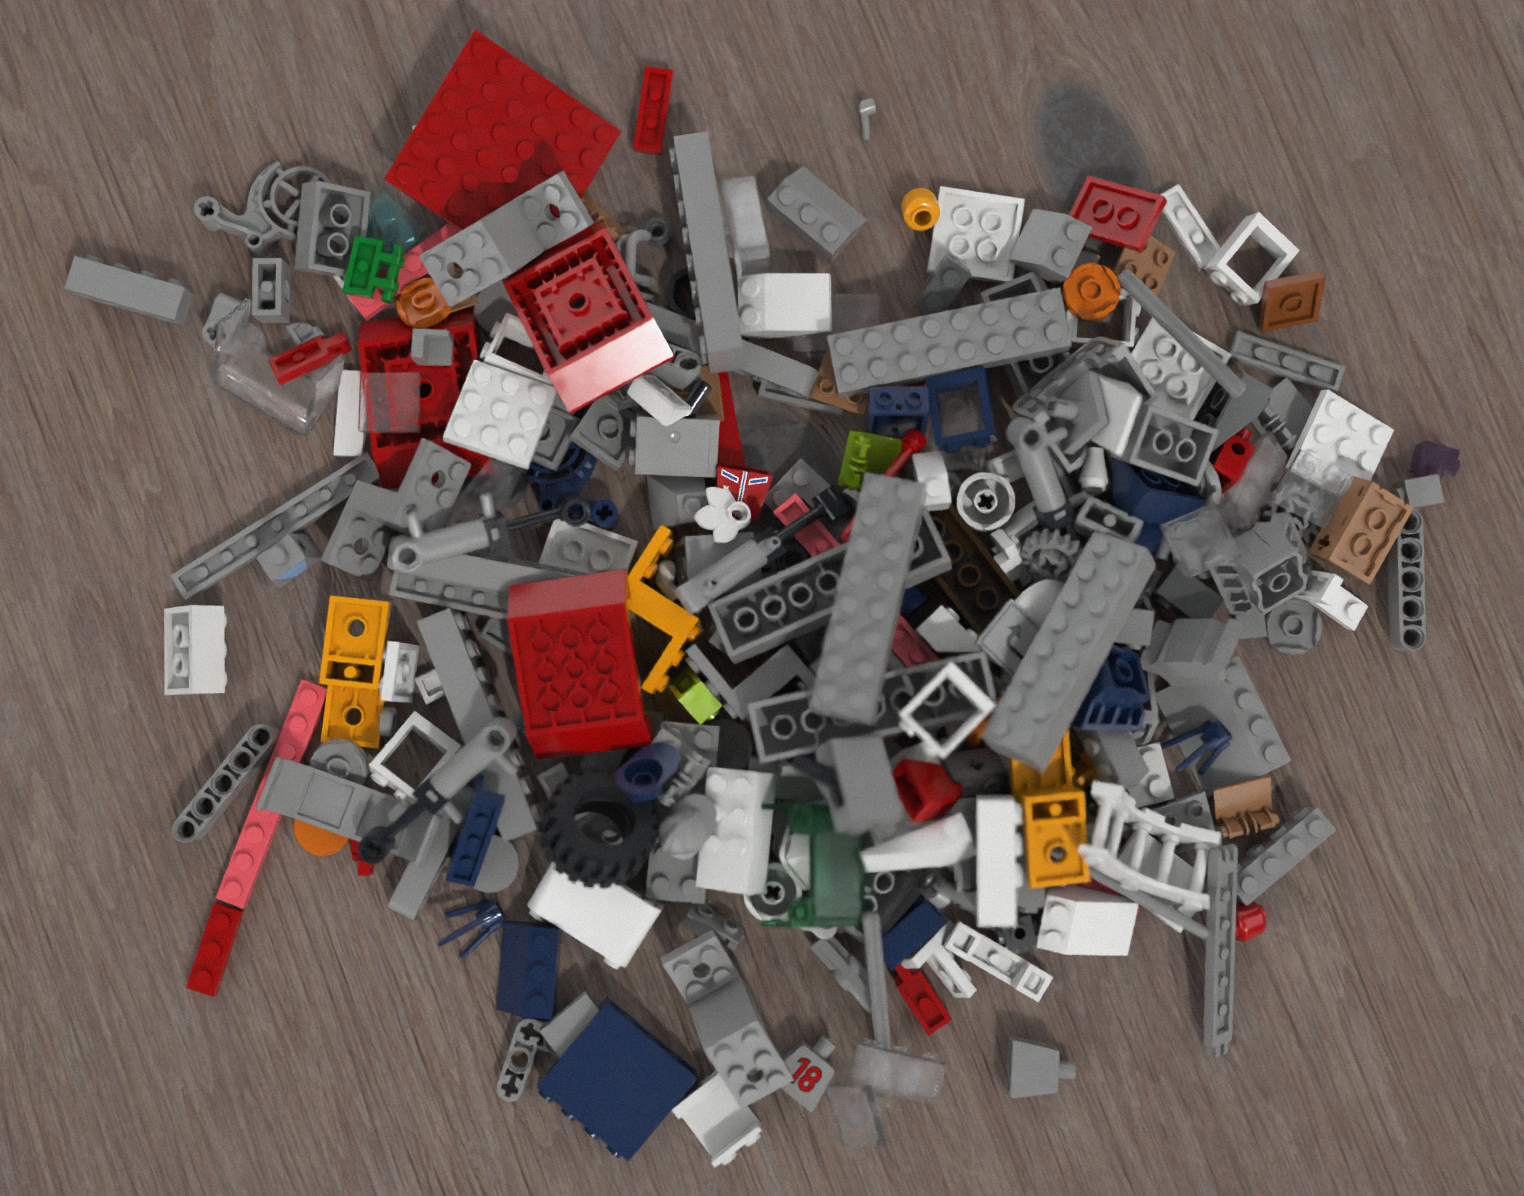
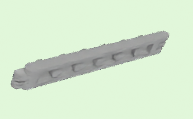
(1220, 949)

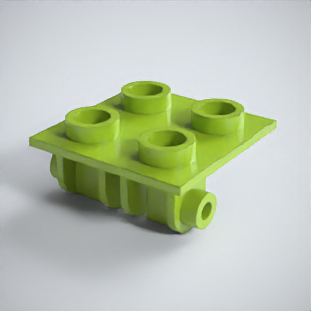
(866, 454)

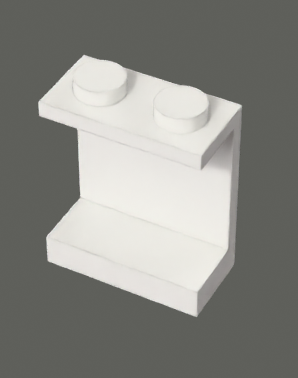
(718, 1119)

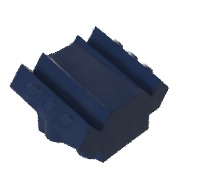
(1115, 695)

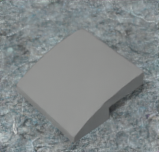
(569, 1022)

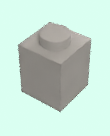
(1420, 491)

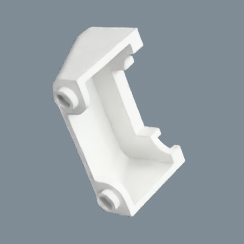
(604, 919)

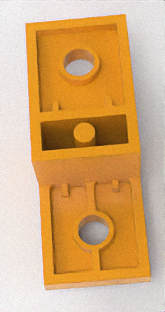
(354, 669)
(1051, 818)

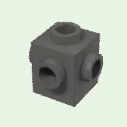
(1019, 944)

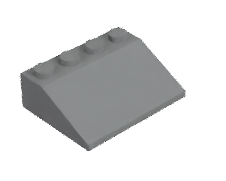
(1236, 704)

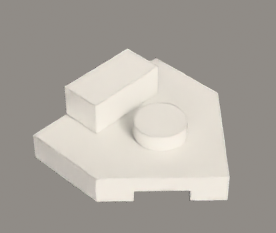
(1008, 557)

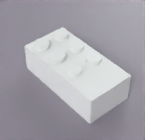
(738, 849)
(997, 859)

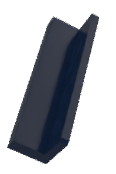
(474, 834)

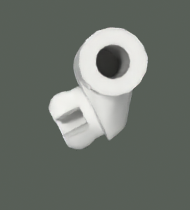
(665, 579)

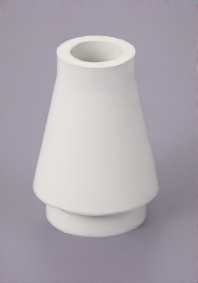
(1094, 473)

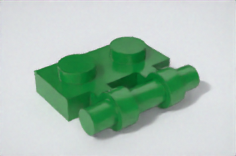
(365, 266)

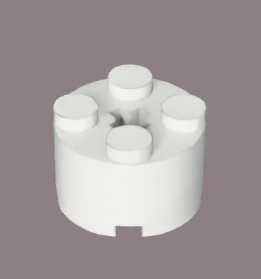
(990, 486)
(771, 907)

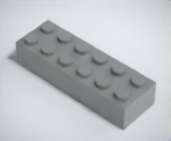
(671, 877)

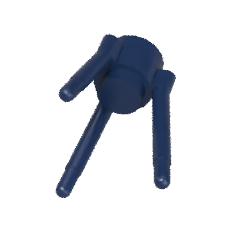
(1214, 736)
(488, 916)

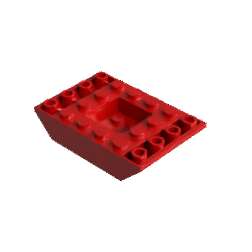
(605, 340)
(387, 348)

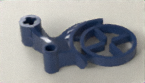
(573, 482)

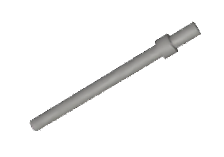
(1144, 900)

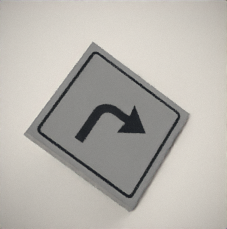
(1009, 637)

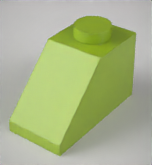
(694, 695)

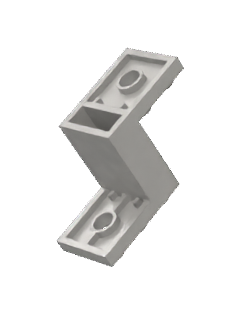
(506, 239)
(378, 512)
(757, 686)
(1027, 898)
(727, 1019)

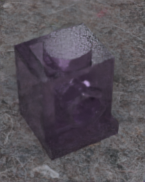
(1434, 459)

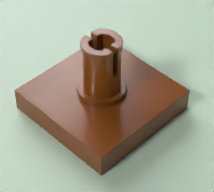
(1291, 300)

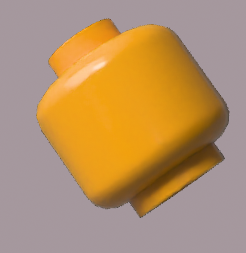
(920, 209)

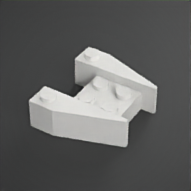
(919, 843)

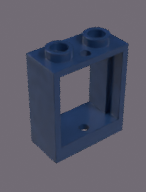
(957, 381)
(883, 417)
(911, 931)

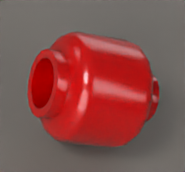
(1249, 921)

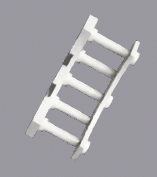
(1121, 808)

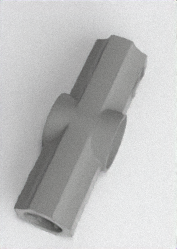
(844, 968)

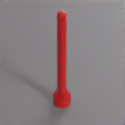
(912, 443)

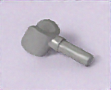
(866, 108)

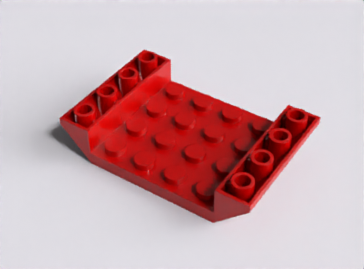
(577, 665)

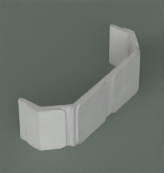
(344, 807)

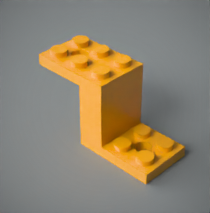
(660, 610)

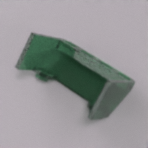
(834, 871)

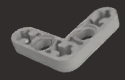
(931, 886)
(530, 1047)

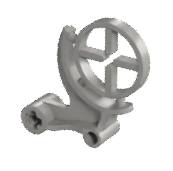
(255, 224)

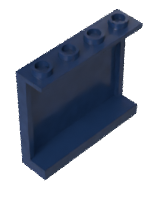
(617, 1080)

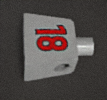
(809, 1070)

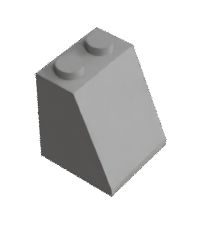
(699, 552)

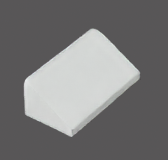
(658, 399)

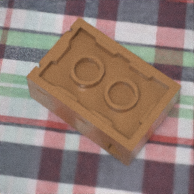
(1361, 530)

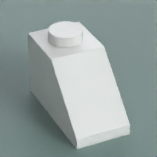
(931, 470)

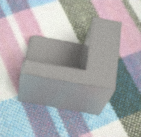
(432, 347)

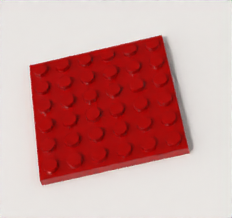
(495, 136)

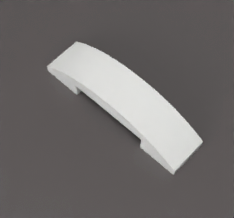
(998, 961)

